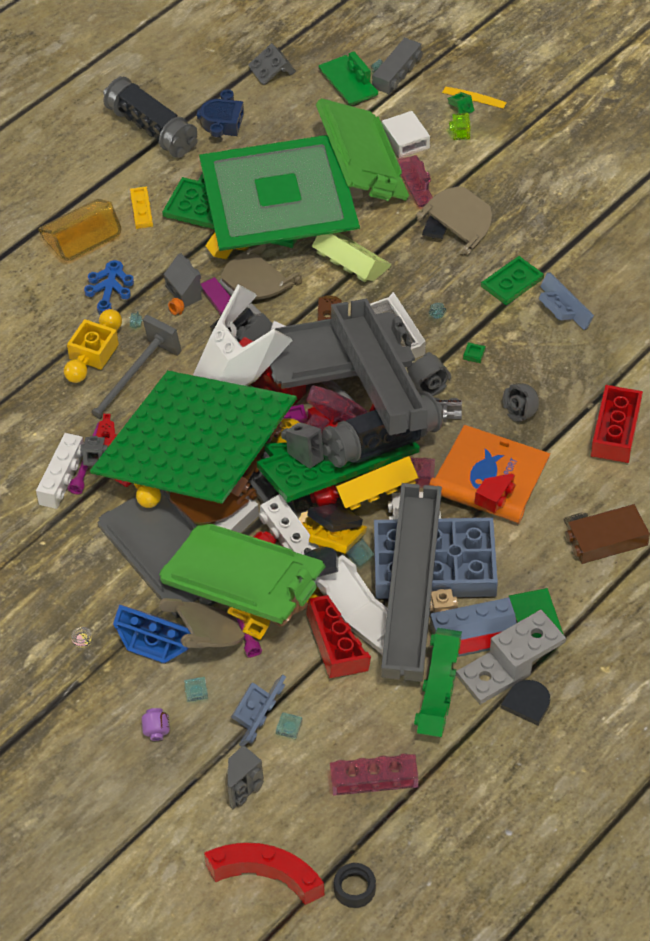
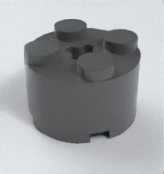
(429, 374)

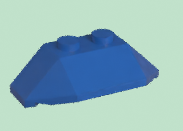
(149, 634)

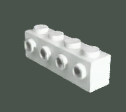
(60, 471)
(285, 525)

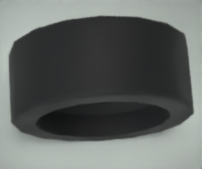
(355, 869)

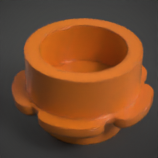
(176, 306)

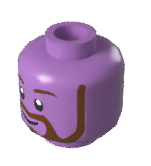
(155, 724)

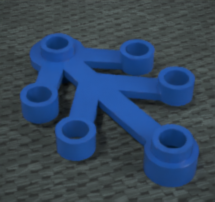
(112, 269)

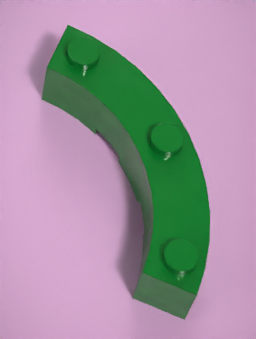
(440, 682)

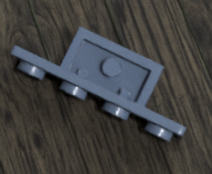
(563, 302)
(253, 706)

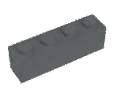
(397, 65)

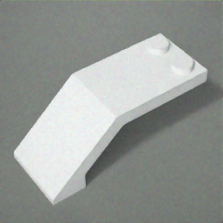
(356, 603)

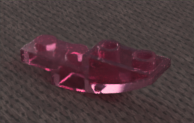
(333, 404)

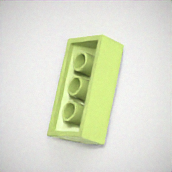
(351, 255)

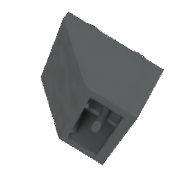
(183, 280)
(254, 327)
(244, 776)

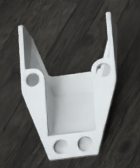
(225, 357)

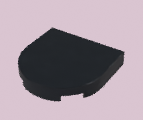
(329, 558)
(528, 701)

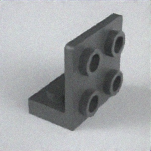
(269, 63)

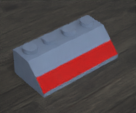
(476, 622)

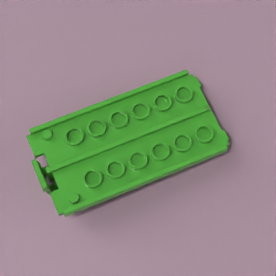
(362, 150)
(242, 572)

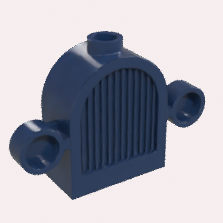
(222, 115)

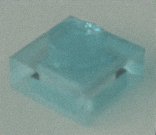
(360, 553)
(196, 689)
(289, 725)

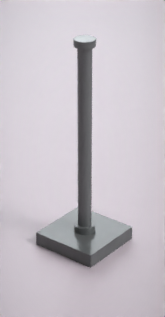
(159, 335)

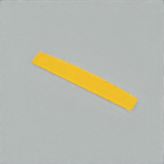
(476, 97)

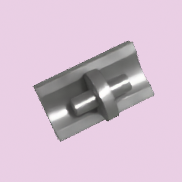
(451, 408)

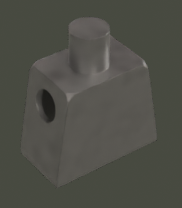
(304, 443)

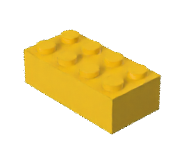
(376, 482)

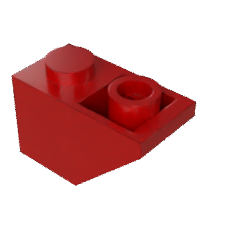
(493, 492)

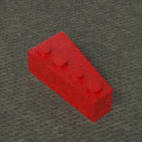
(337, 644)

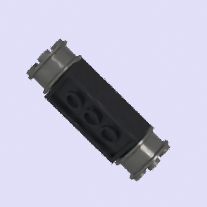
(149, 114)
(367, 436)

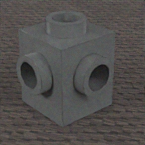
(92, 449)

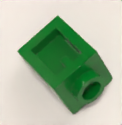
(462, 102)

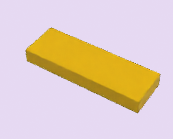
(141, 207)

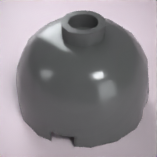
(520, 401)

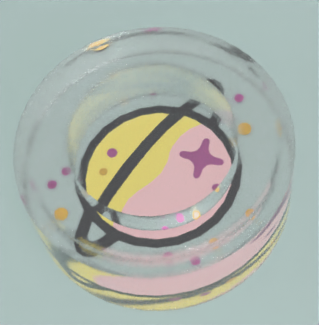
(81, 637)

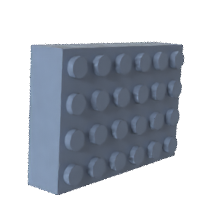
(462, 559)

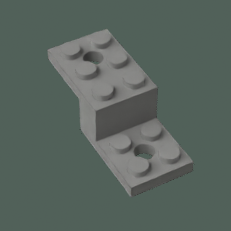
(510, 656)

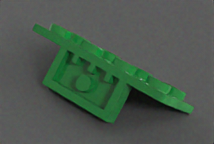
(350, 78)

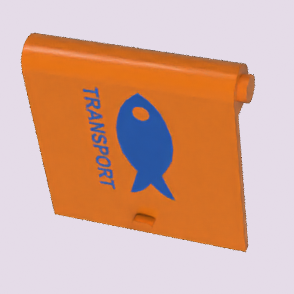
(486, 455)

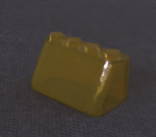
(82, 229)

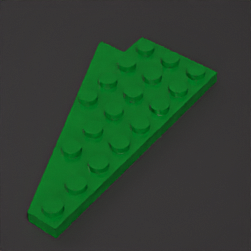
(191, 205)
(296, 480)

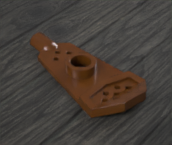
(324, 306)

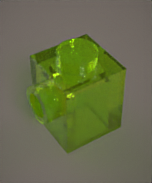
(460, 126)

